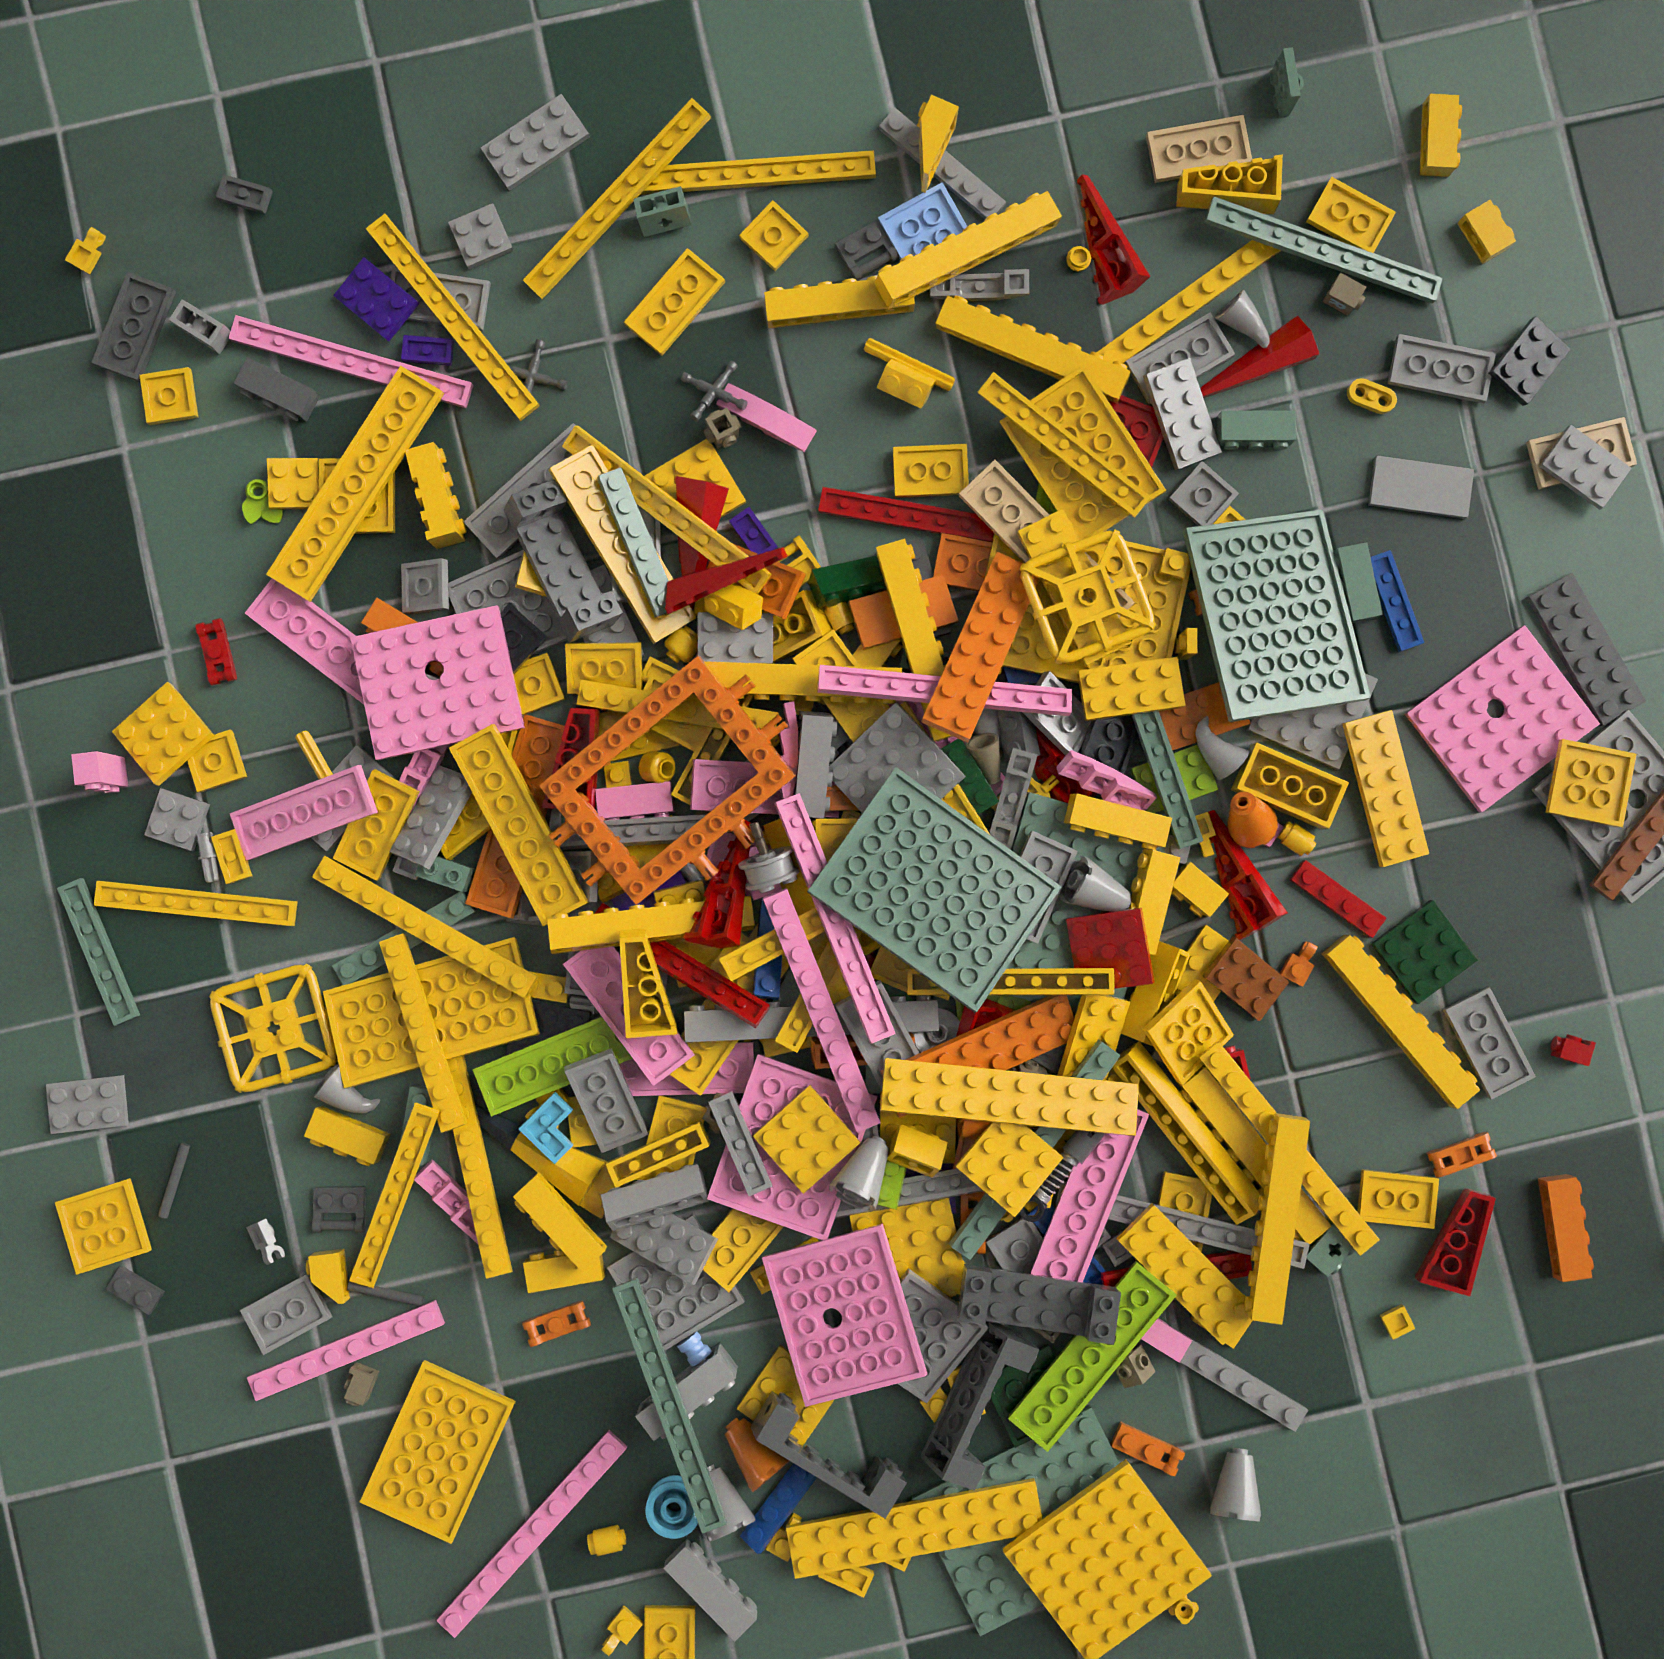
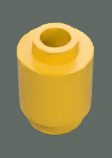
(840, 618)
(1297, 839)
(606, 1540)

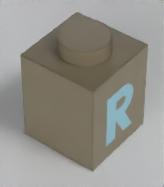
(1345, 294)

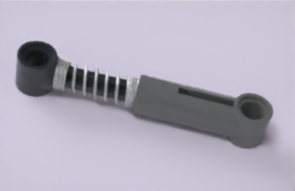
(1075, 1151)

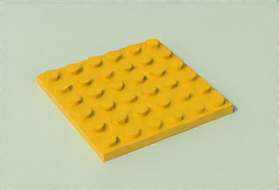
(1107, 1561)

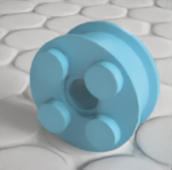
(661, 1518)

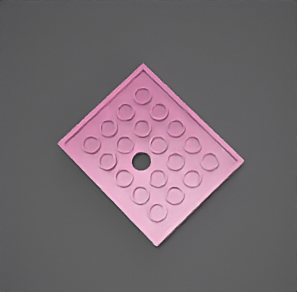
(420, 714)
(1500, 753)
(767, 1093)
(876, 1333)

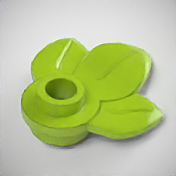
(258, 506)

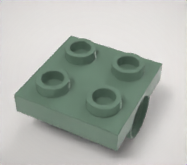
(1286, 82)

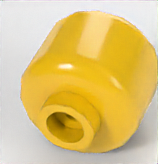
(681, 645)
(657, 767)

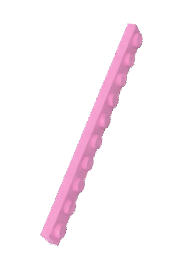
(340, 358)
(922, 687)
(838, 930)
(821, 1010)
(531, 1533)

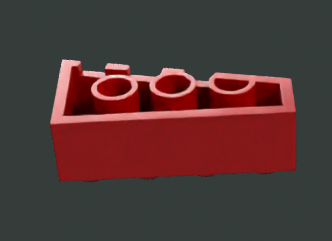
(579, 732)
(1459, 1245)

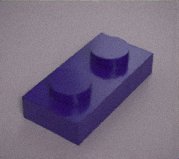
(427, 350)
(752, 532)

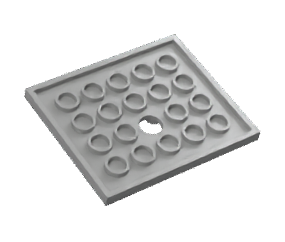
(1601, 840)

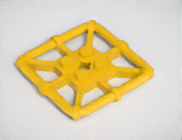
(1081, 612)
(259, 1019)

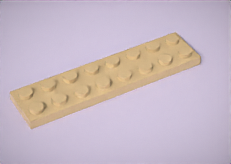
(1009, 508)

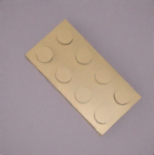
(1197, 146)
(1611, 435)

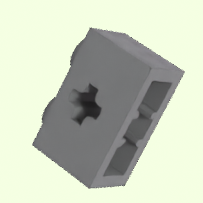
(200, 326)

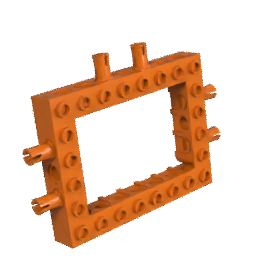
(691, 846)

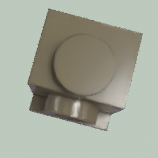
(360, 1384)

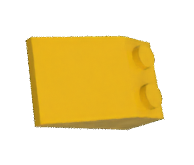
(936, 127)
(801, 628)

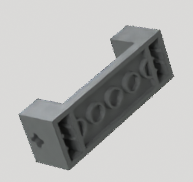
(559, 562)
(1039, 1303)
(950, 1437)
(876, 1490)

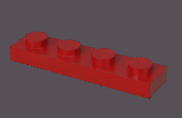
(1338, 899)

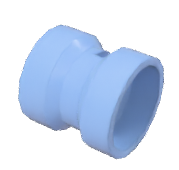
(694, 1349)

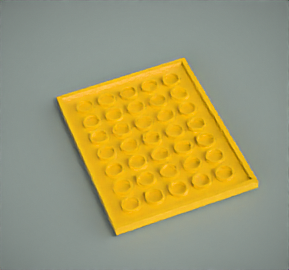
(1164, 594)

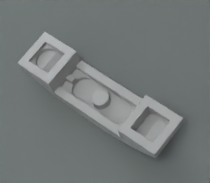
(985, 286)
(1013, 796)

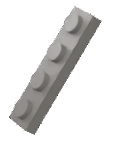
(740, 1143)

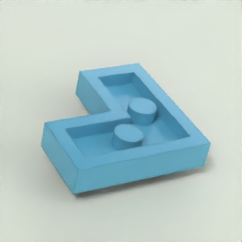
(542, 1130)

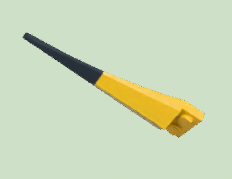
(574, 1174)

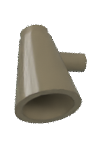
(987, 755)

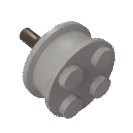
(768, 866)

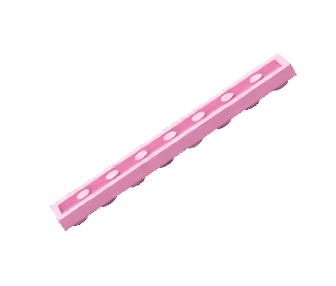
(345, 1350)

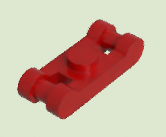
(216, 651)

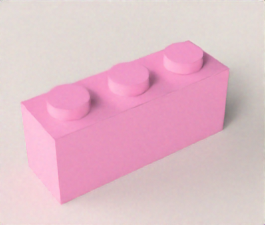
(99, 771)
(635, 801)

